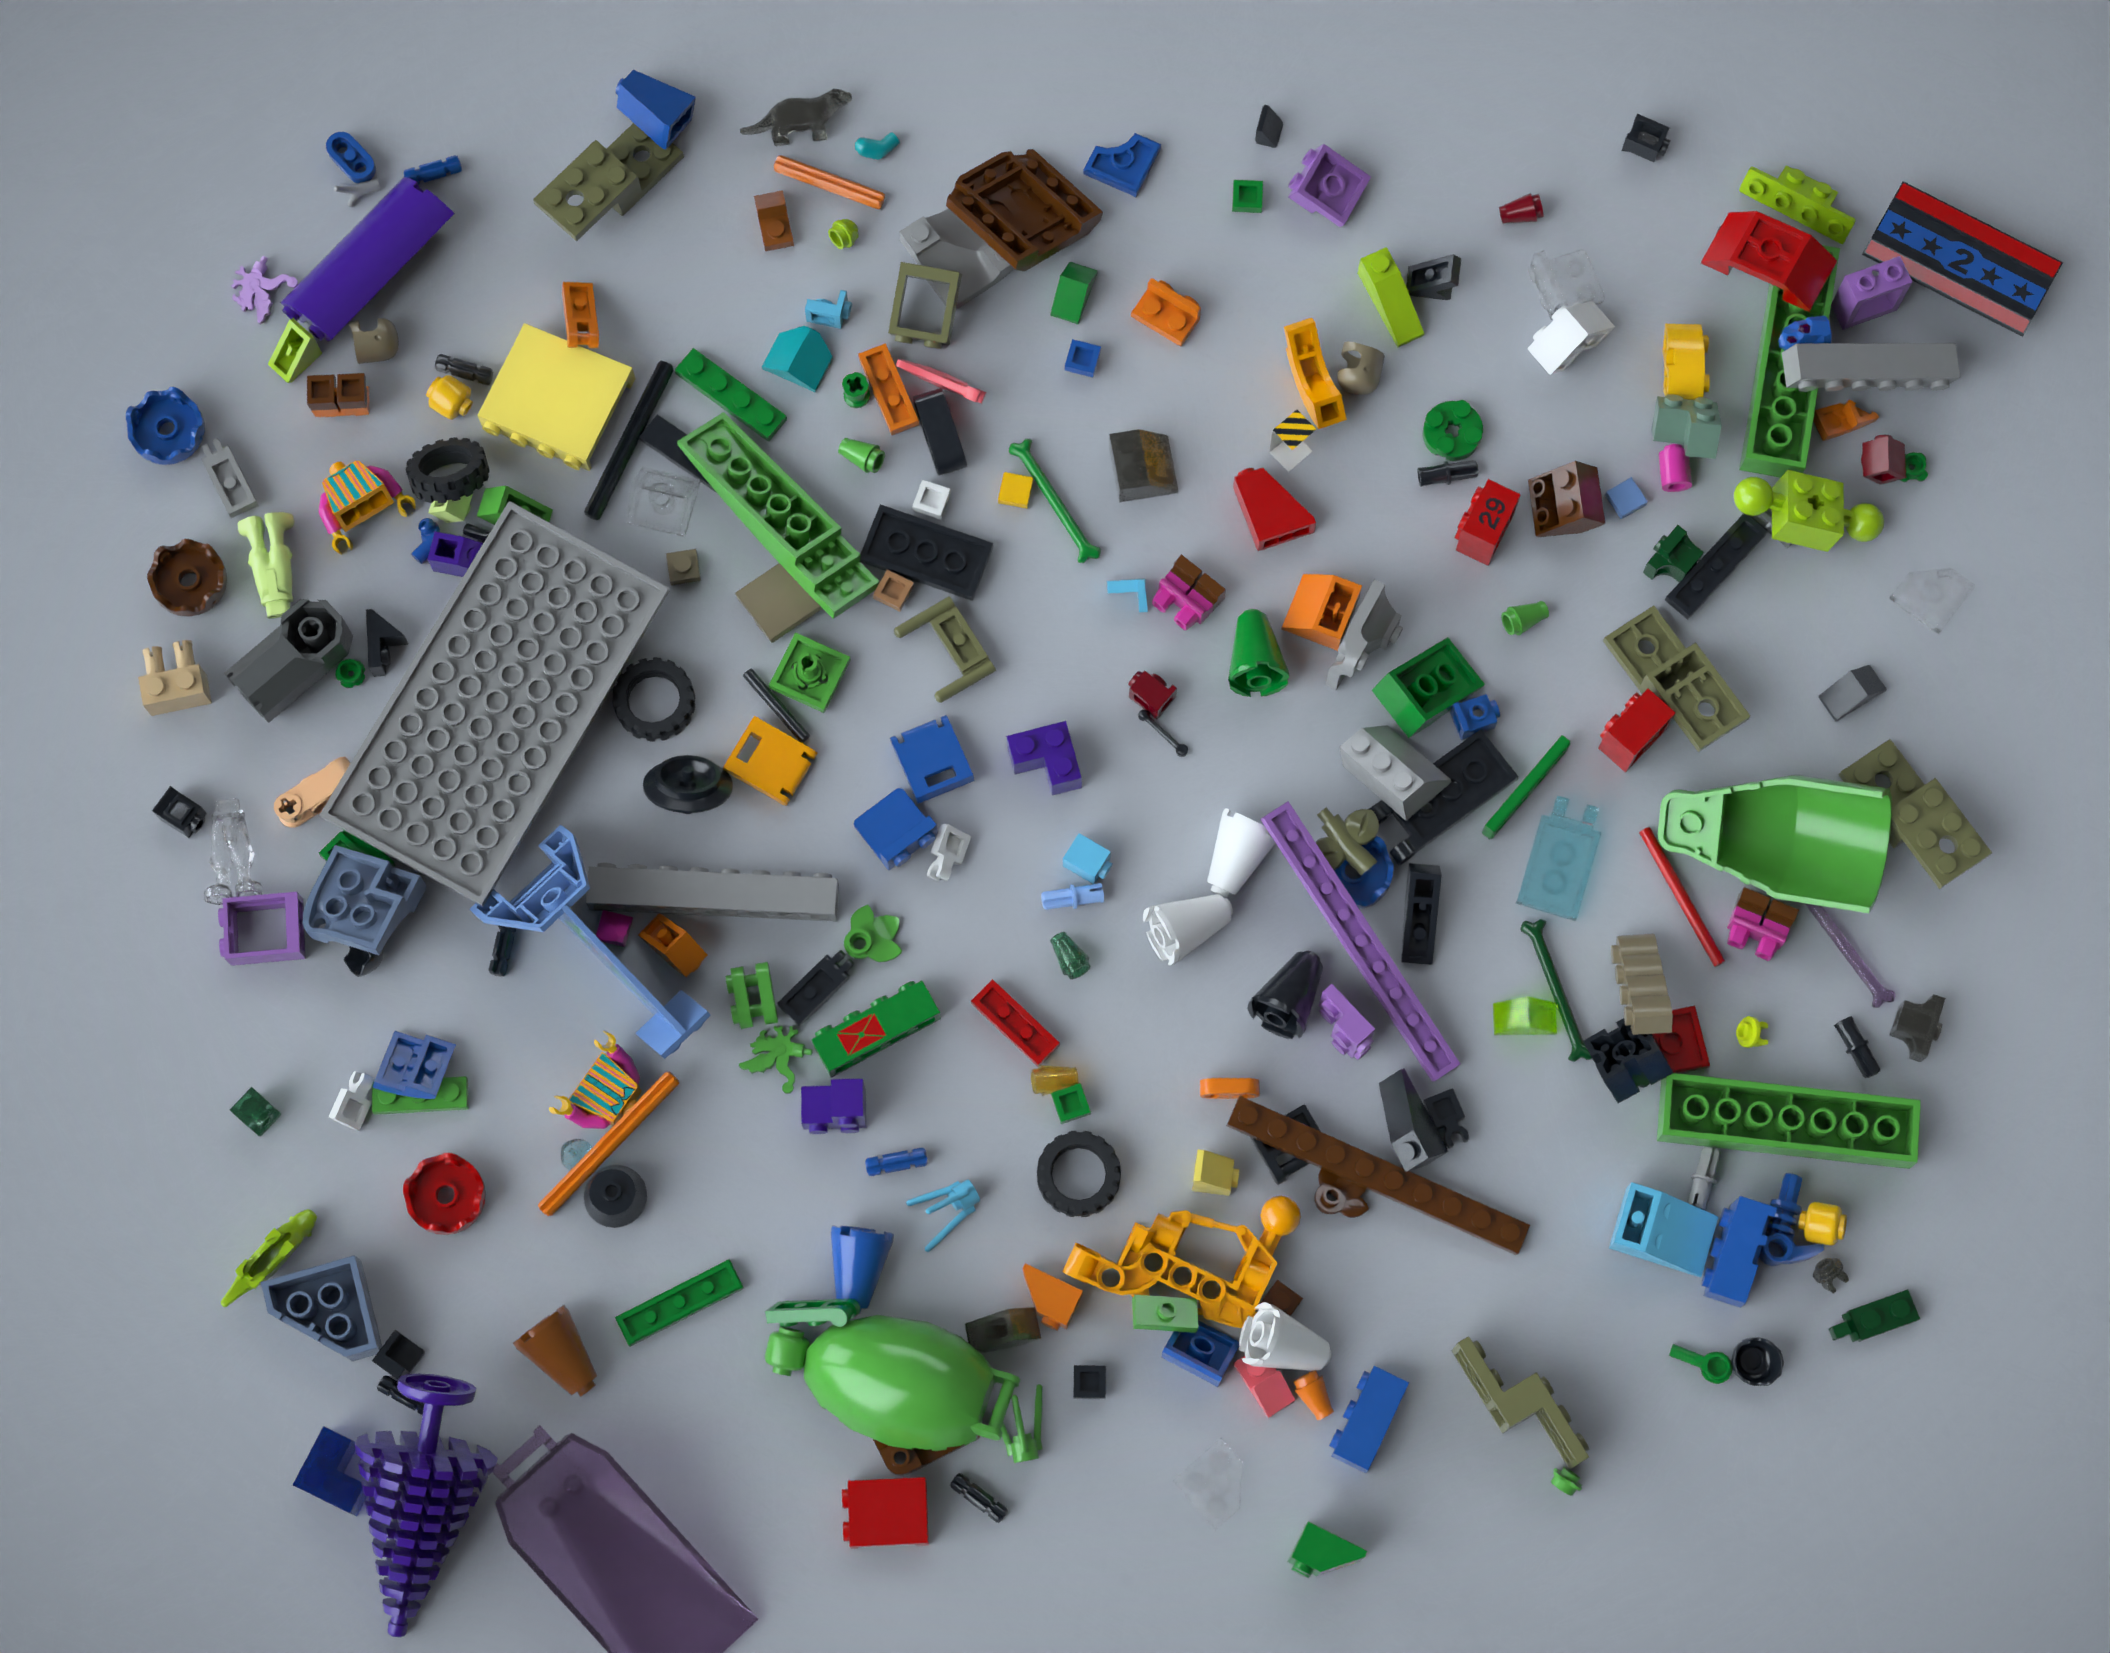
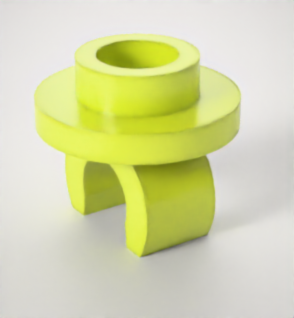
(1749, 1032)

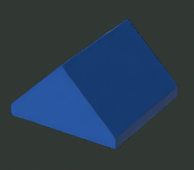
(1202, 1353)

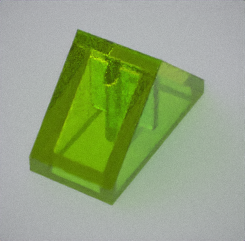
(1524, 1017)

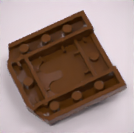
(1022, 207)

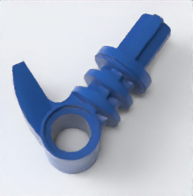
(1781, 1230)

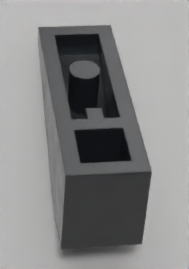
(1420, 913)
(1409, 1123)

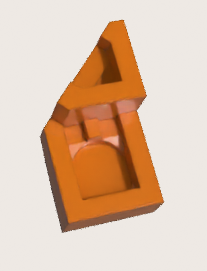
(1841, 419)

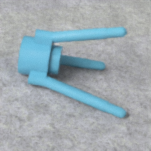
(960, 1195)

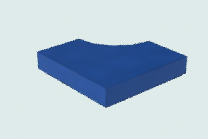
(1124, 165)

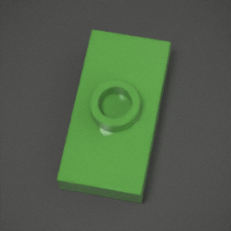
(1165, 1313)

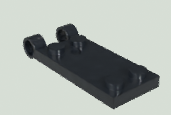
(1476, 777)

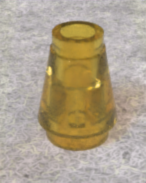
(1052, 1078)

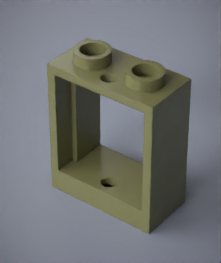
(930, 274)

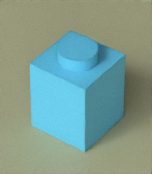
(1087, 859)

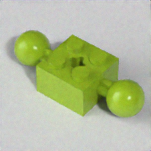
(1808, 510)

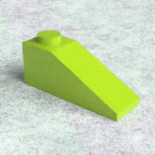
(1390, 296)

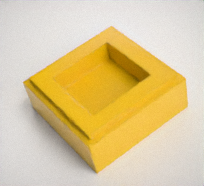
(1015, 490)

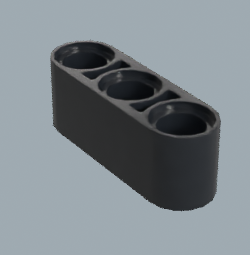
(940, 431)

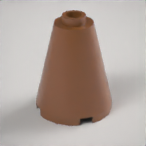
(559, 1352)

